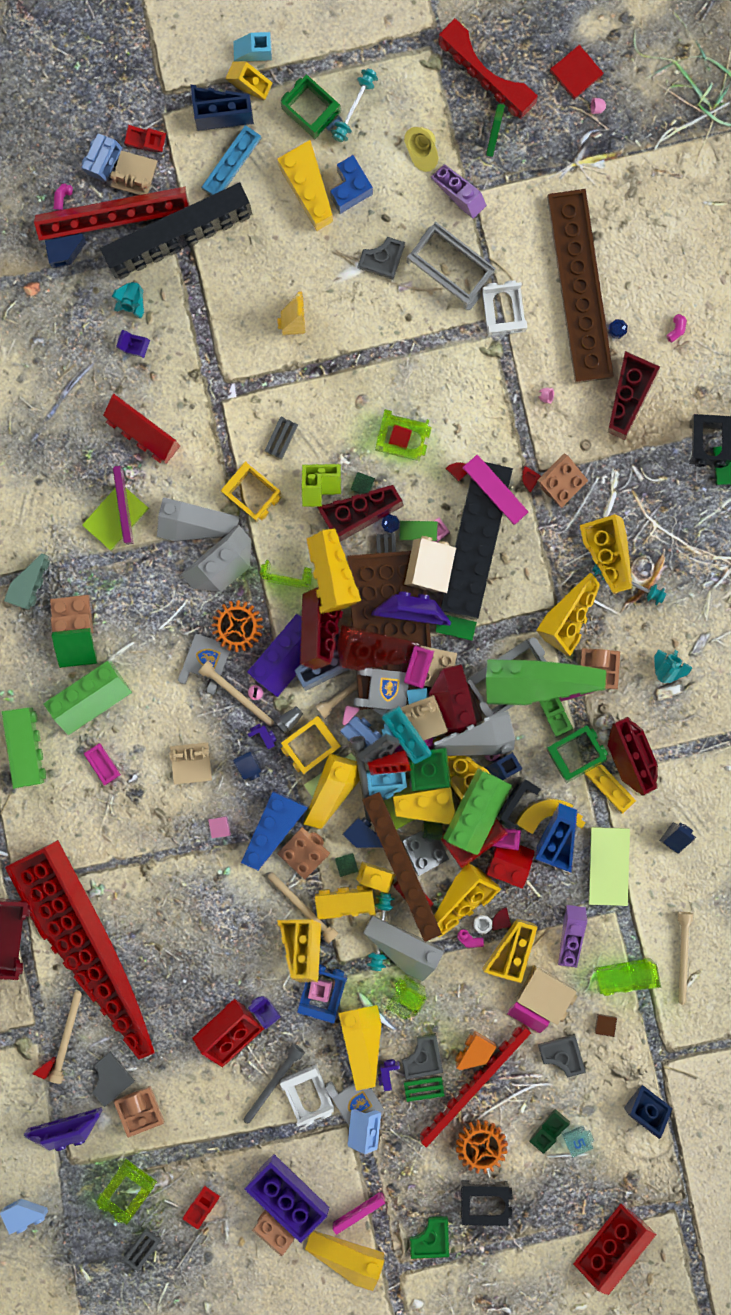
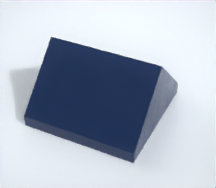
(649, 1111)

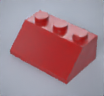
(227, 1033)

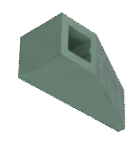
(24, 586)

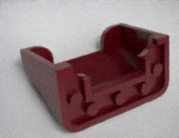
(11, 921)

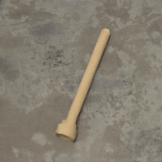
(208, 671)
(326, 707)
(685, 920)
(327, 932)
(56, 1074)

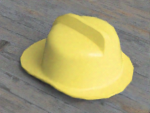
(422, 148)

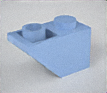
(21, 1214)

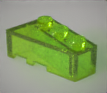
(627, 977)
(408, 998)

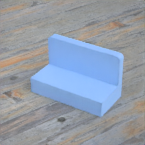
(364, 1131)

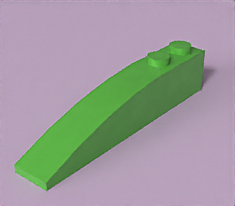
(533, 681)

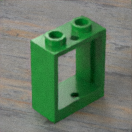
(324, 119)
(560, 764)

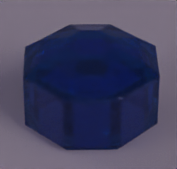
(617, 328)
(390, 523)

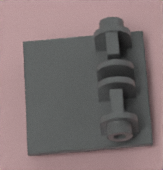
(424, 852)

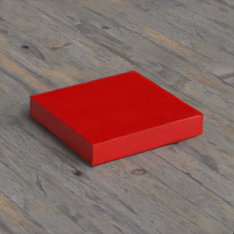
(576, 72)

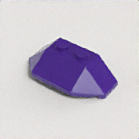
(412, 609)
(64, 1131)

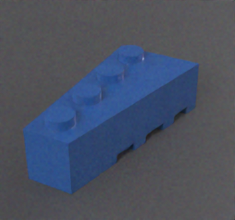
(276, 822)

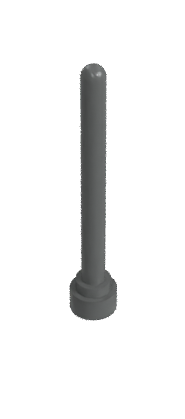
(357, 744)
(294, 1054)

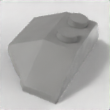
(221, 563)

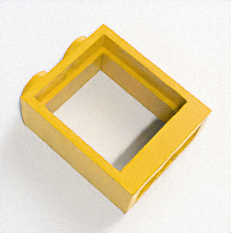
(237, 478)
(287, 750)

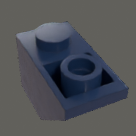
(64, 250)
(504, 766)
(362, 835)
(677, 837)

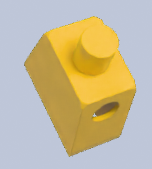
(375, 877)

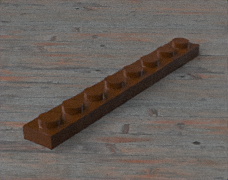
(402, 866)

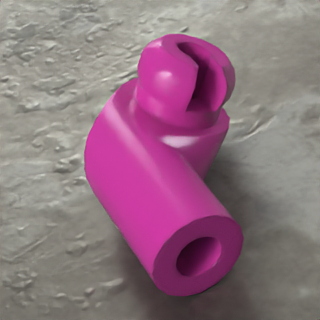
(59, 195)
(680, 327)
(468, 941)

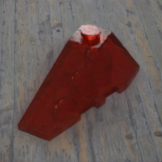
(369, 649)

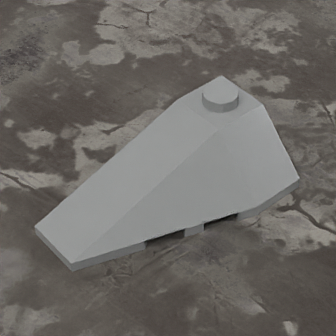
(404, 948)

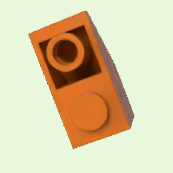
(476, 1053)

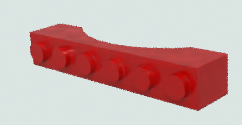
(514, 95)

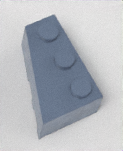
(310, 678)

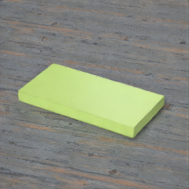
(609, 866)

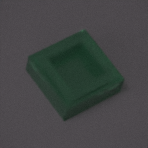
(362, 483)
(432, 830)
(346, 864)

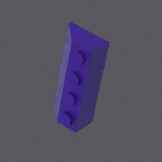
(281, 659)
(287, 1198)

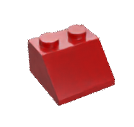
(511, 865)

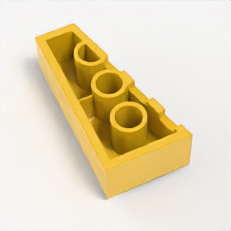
(305, 180)
(331, 572)

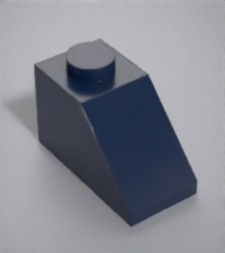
(248, 766)

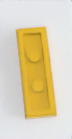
(610, 788)

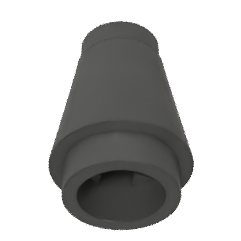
(289, 719)

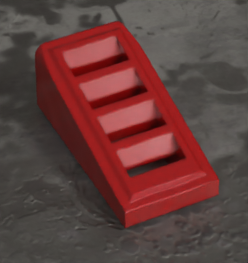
(391, 763)

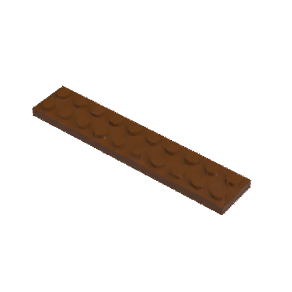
(580, 286)

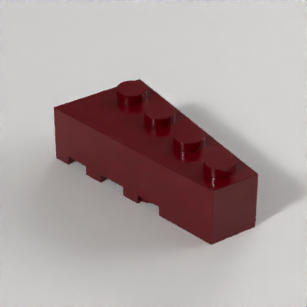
(360, 511)
(317, 632)

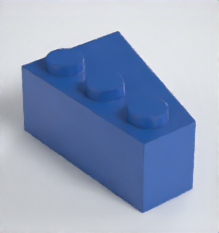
(558, 839)

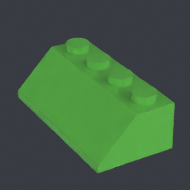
(88, 697)
(23, 747)
(477, 812)

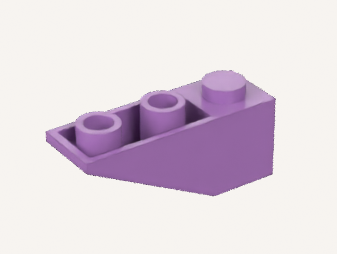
(460, 191)
(572, 935)

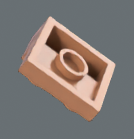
(71, 613)

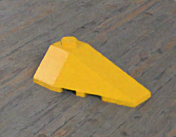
(466, 893)

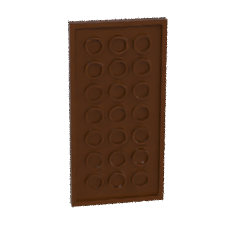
(377, 579)

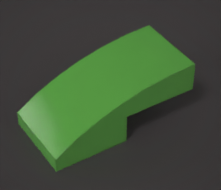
(415, 529)
(556, 716)

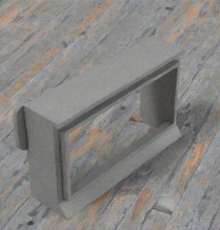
(468, 299)
(537, 650)

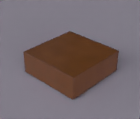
(605, 1025)

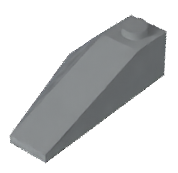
(186, 521)
(489, 738)

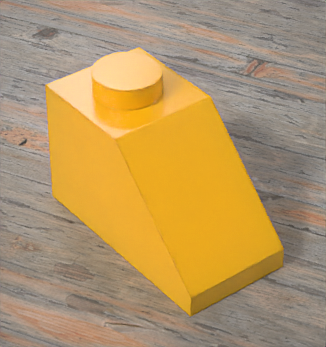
(248, 79)

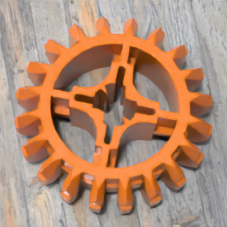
(228, 612)
(475, 1161)

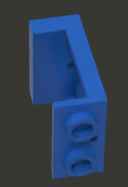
(318, 1012)

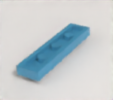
(232, 161)

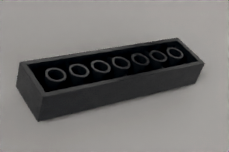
(177, 231)
(474, 549)

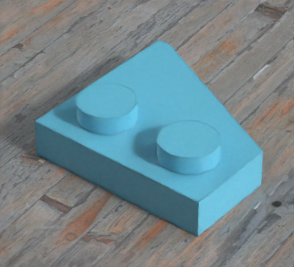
(387, 784)

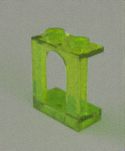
(416, 426)
(303, 583)
(138, 1176)

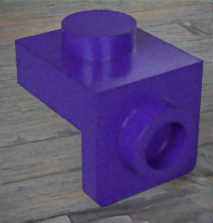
(132, 344)
(267, 736)
(264, 1011)
(384, 1077)

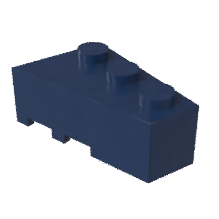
(220, 109)

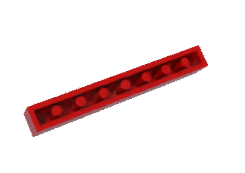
(110, 213)

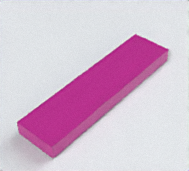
(495, 489)

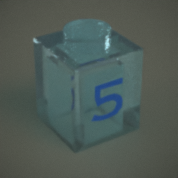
(578, 1141)

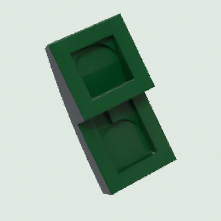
(548, 1131)

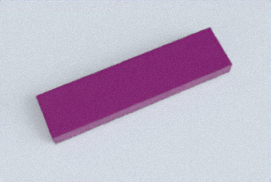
(123, 505)

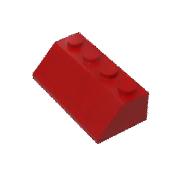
(141, 429)
(614, 1249)

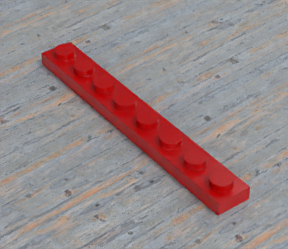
(468, 1091)

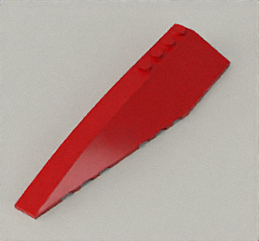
(76, 933)

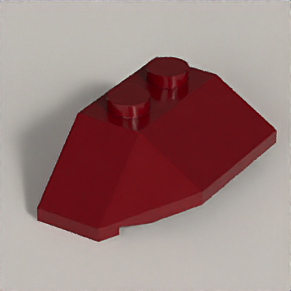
(453, 699)
(633, 756)

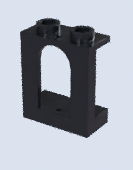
(699, 457)
(513, 800)
(501, 1191)

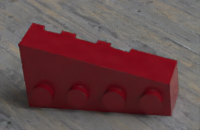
(632, 390)

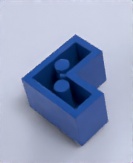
(354, 186)

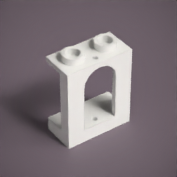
(514, 291)
(303, 1116)

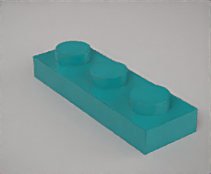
(406, 734)

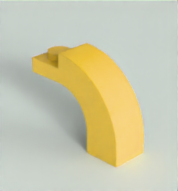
(539, 810)

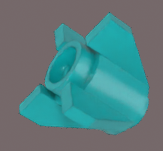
(129, 299)
(669, 667)

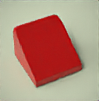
(400, 436)
(43, 1070)

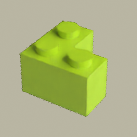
(319, 480)

